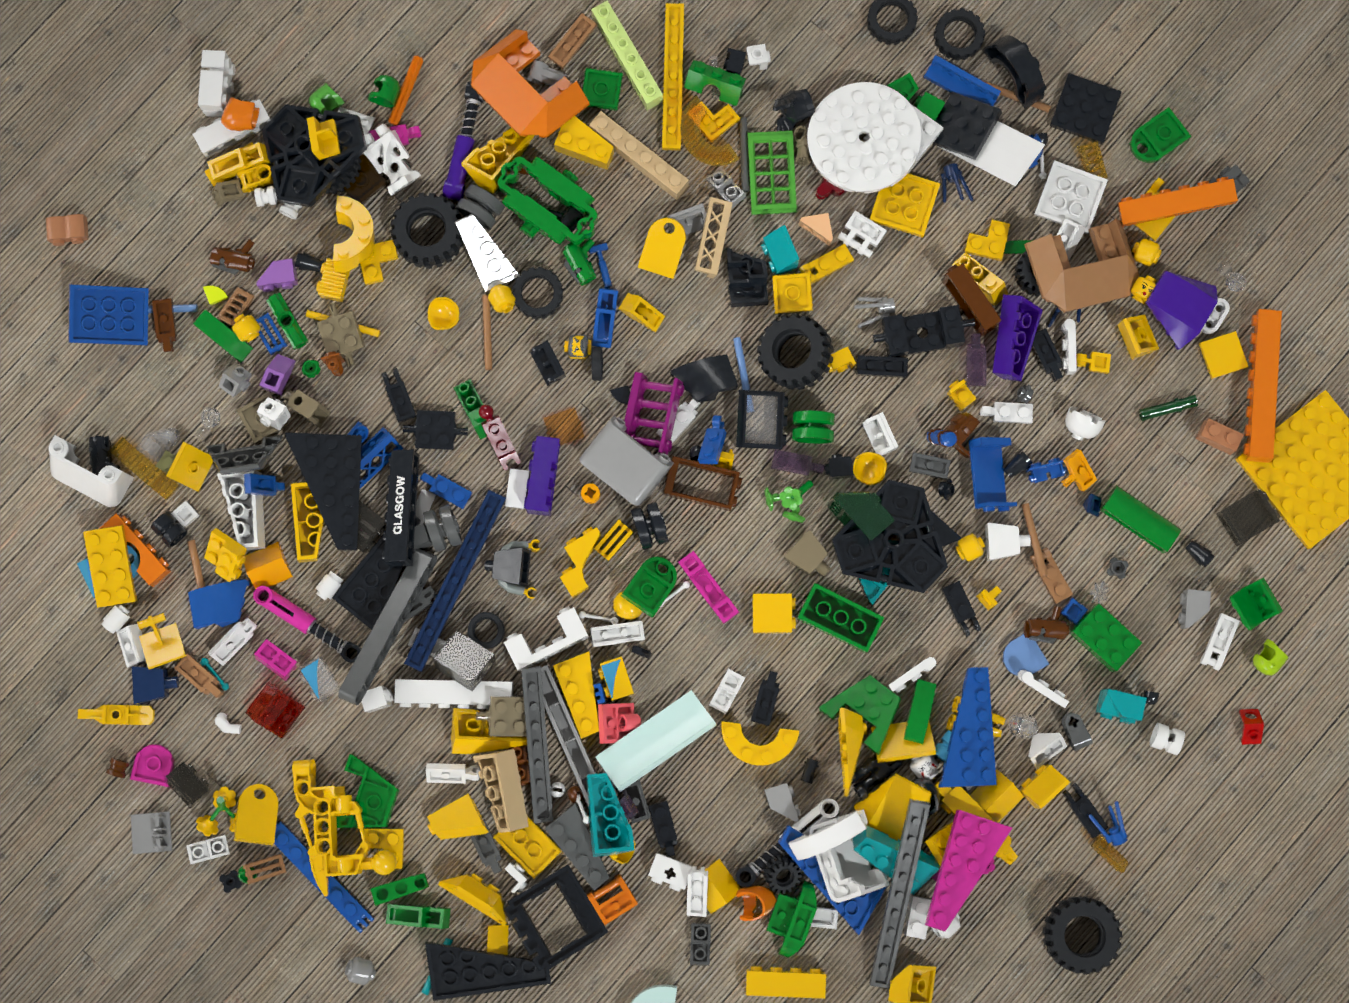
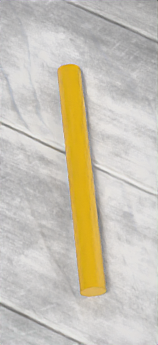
(363, 329)

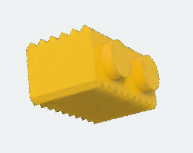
(332, 284)

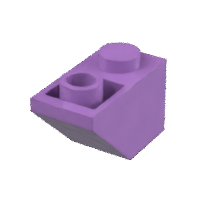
(278, 274)
(277, 374)

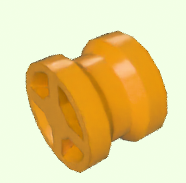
(590, 497)

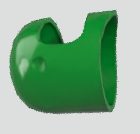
(388, 91)

